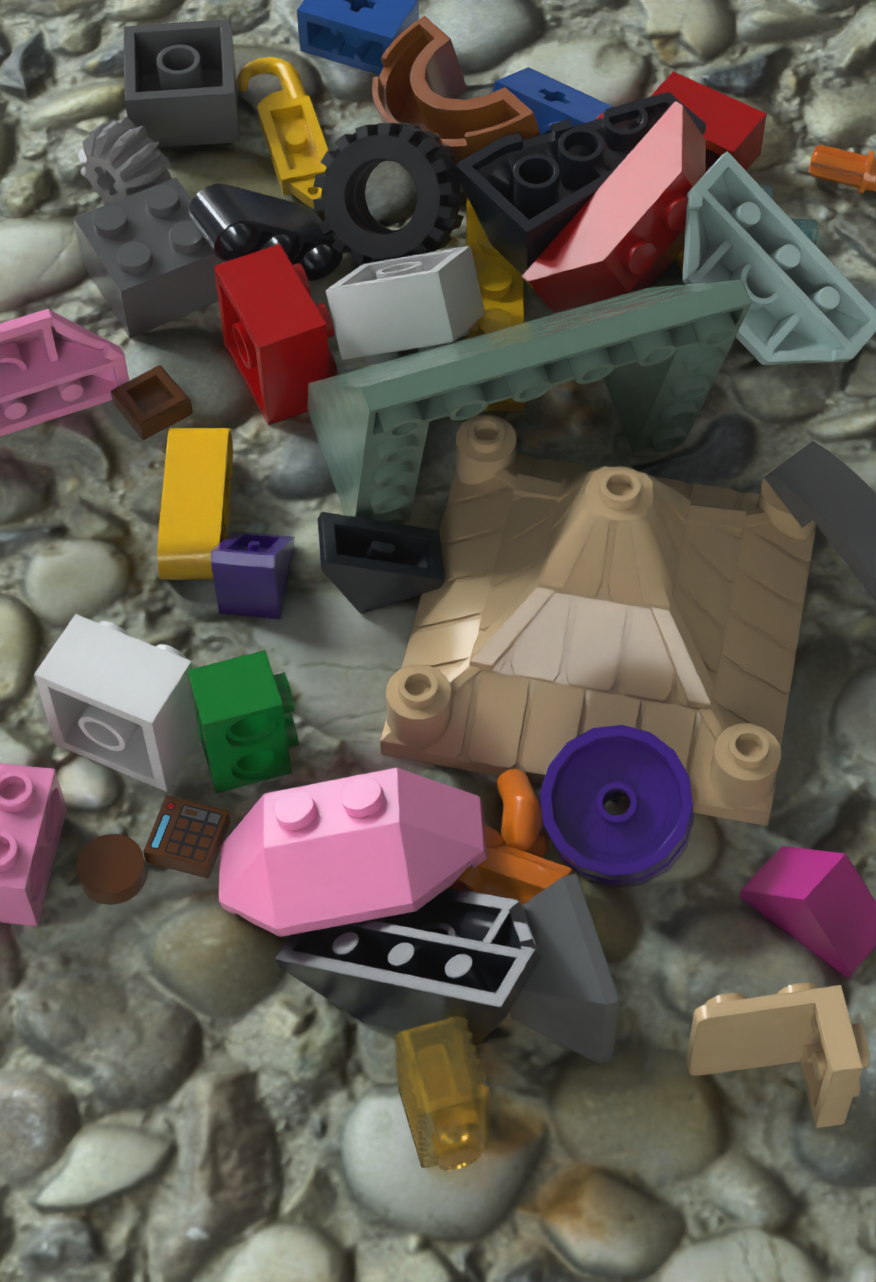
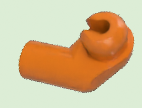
(521, 813)

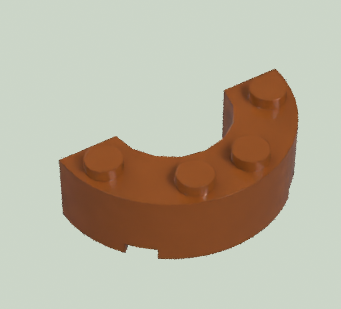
(422, 89)

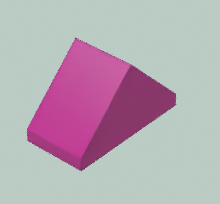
(818, 903)

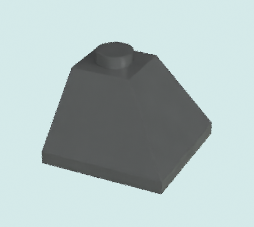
(571, 987)

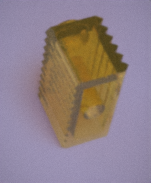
(443, 1093)

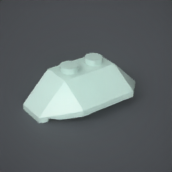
(798, 298)

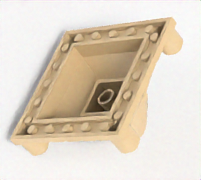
(604, 606)

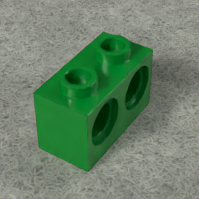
(243, 720)

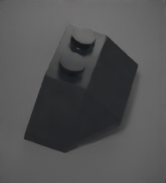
(410, 969)

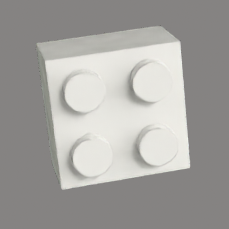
(405, 304)
(119, 701)

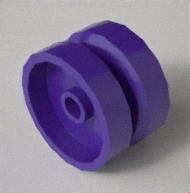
(603, 768)

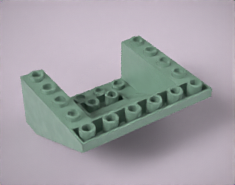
(649, 346)

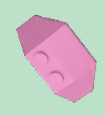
(53, 370)
(349, 851)

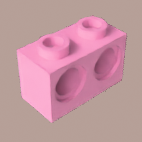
(29, 838)

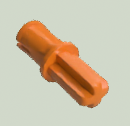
(844, 167)

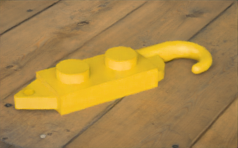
(289, 128)

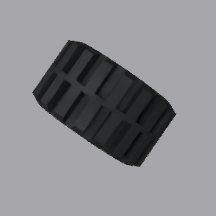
(346, 182)

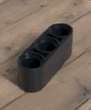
(247, 221)

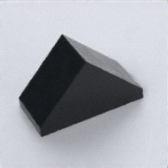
(379, 560)

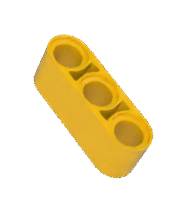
(194, 501)

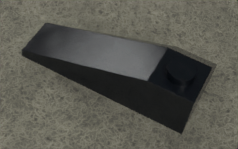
(538, 184)

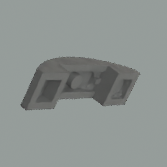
(840, 503)

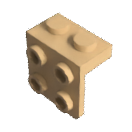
(784, 1028)

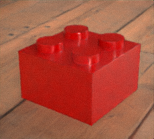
(274, 330)

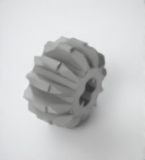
(121, 160)

